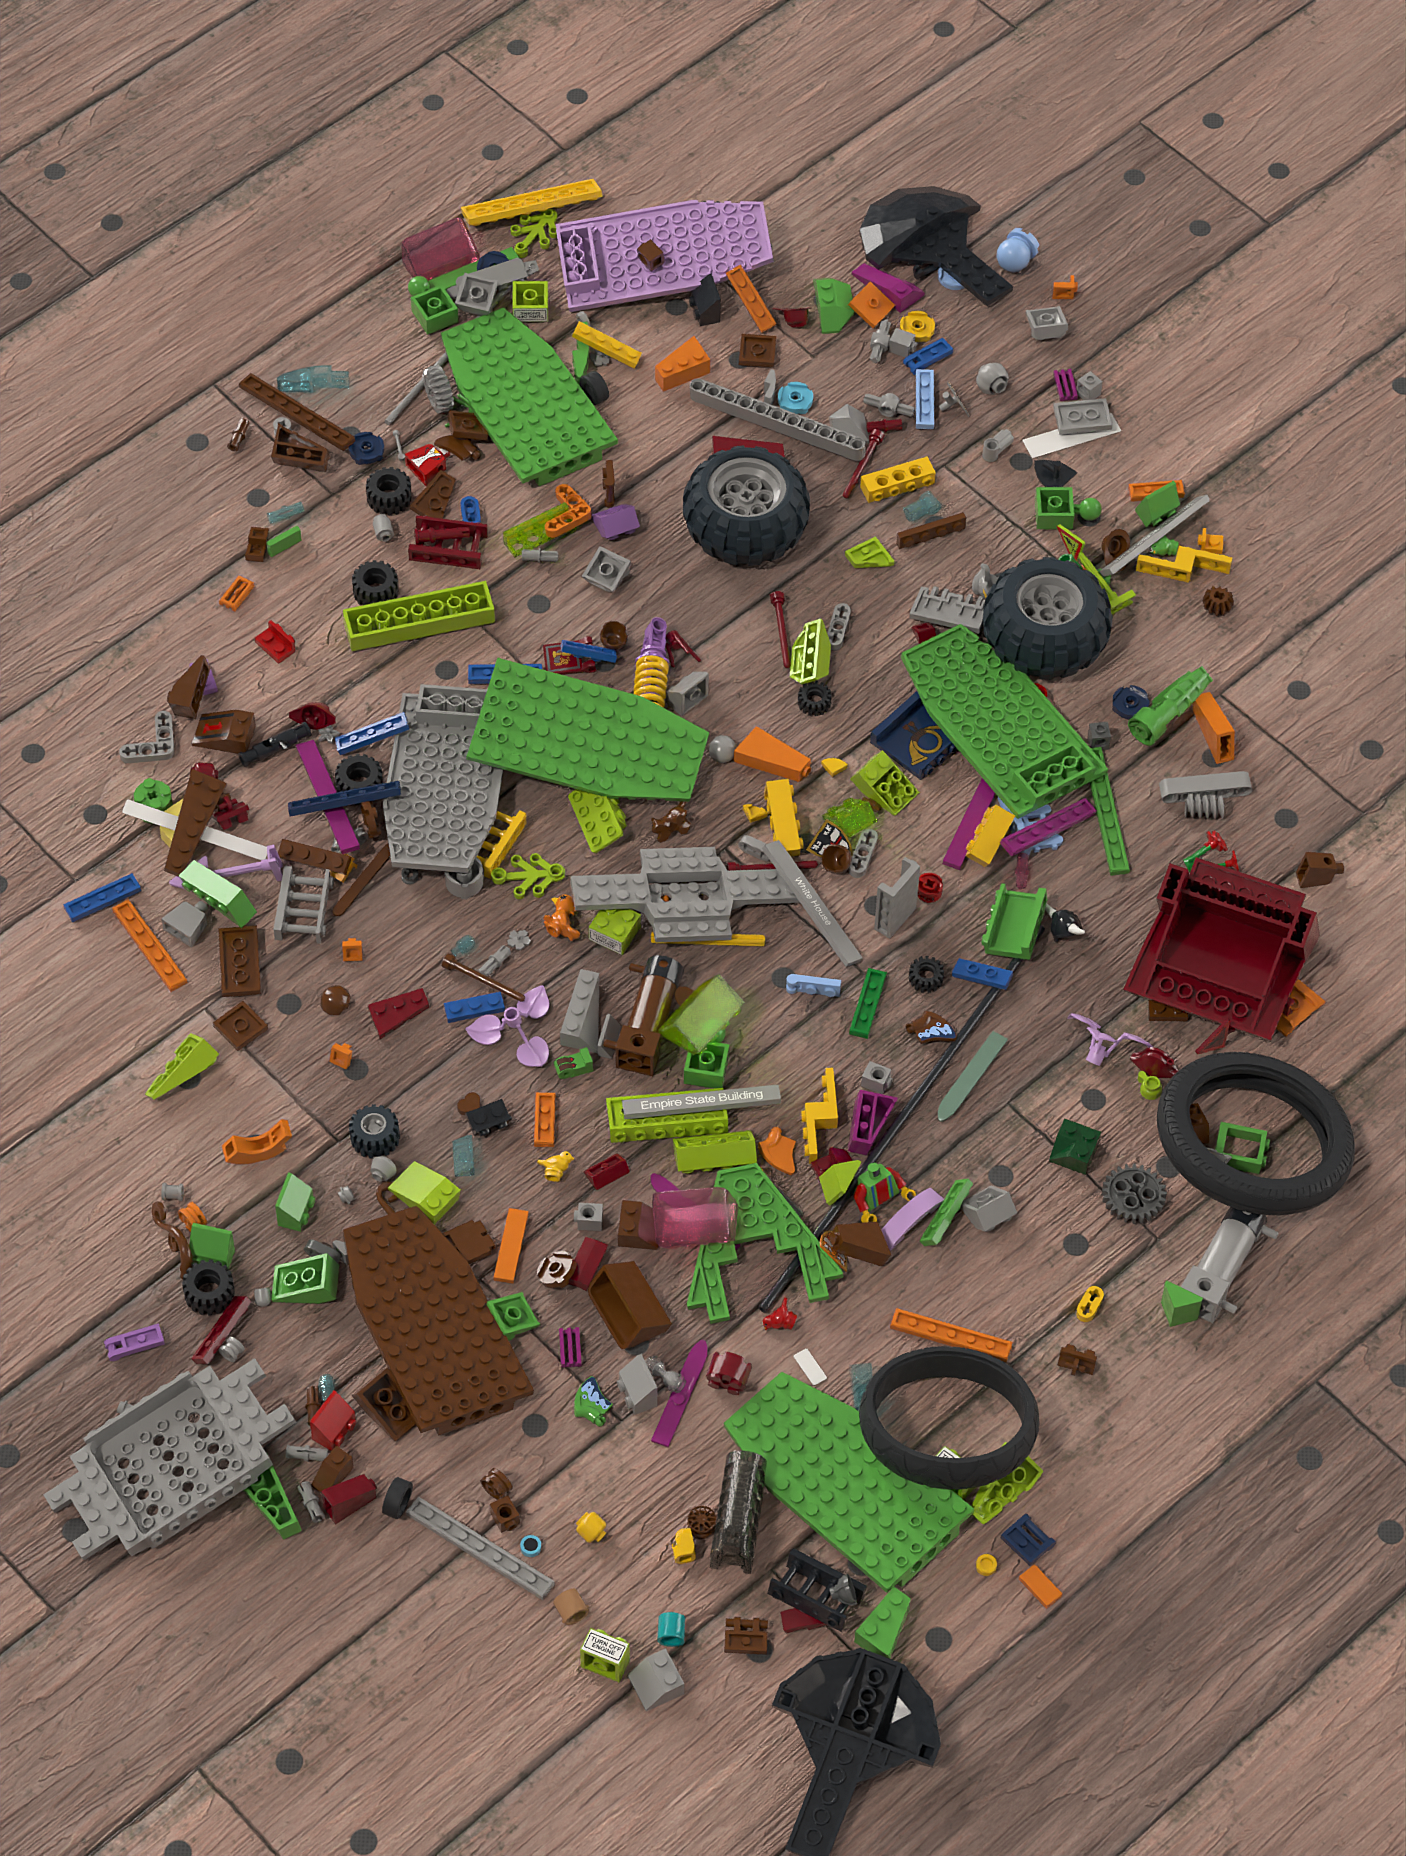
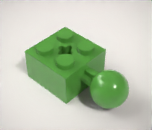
(432, 306)
(1056, 507)
(710, 1066)

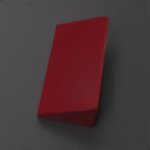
(607, 1171)

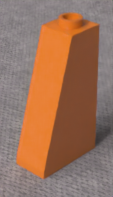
(1215, 727)
(771, 755)

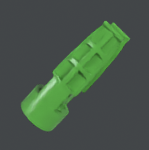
(1151, 722)

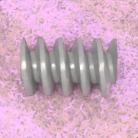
(1204, 806)

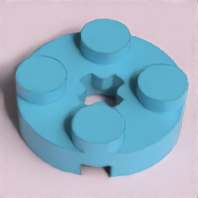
(797, 406)

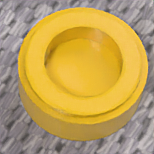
(986, 1565)

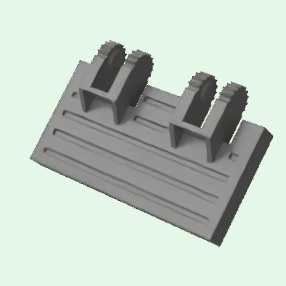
(948, 609)

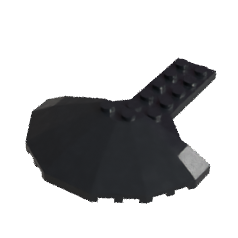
(932, 229)
(857, 1723)

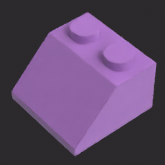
(616, 521)

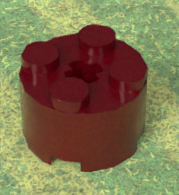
(728, 1372)

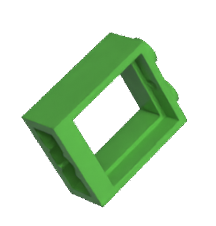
(1247, 1133)

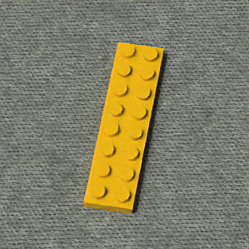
(531, 202)

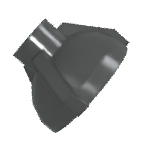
(844, 1591)

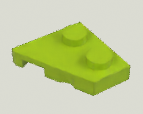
(869, 554)

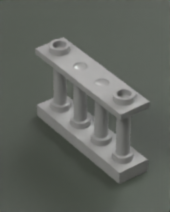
(287, 895)

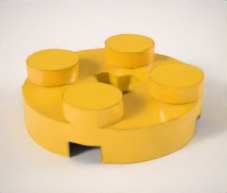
(918, 318)

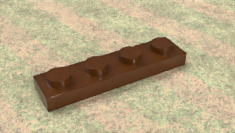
(931, 530)
(314, 856)

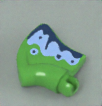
(591, 1403)

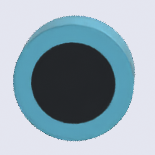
(530, 1546)

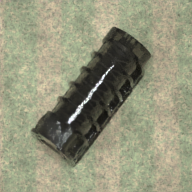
(739, 1510)

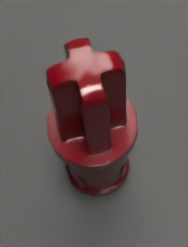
(884, 425)

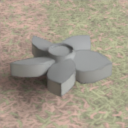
(328, 734)

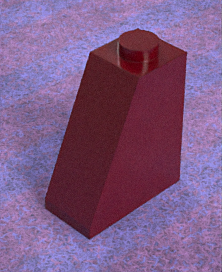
(348, 1497)

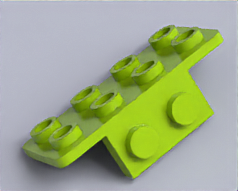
(598, 817)

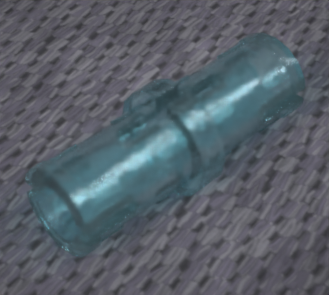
(274, 516)

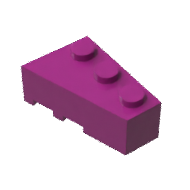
(868, 1119)

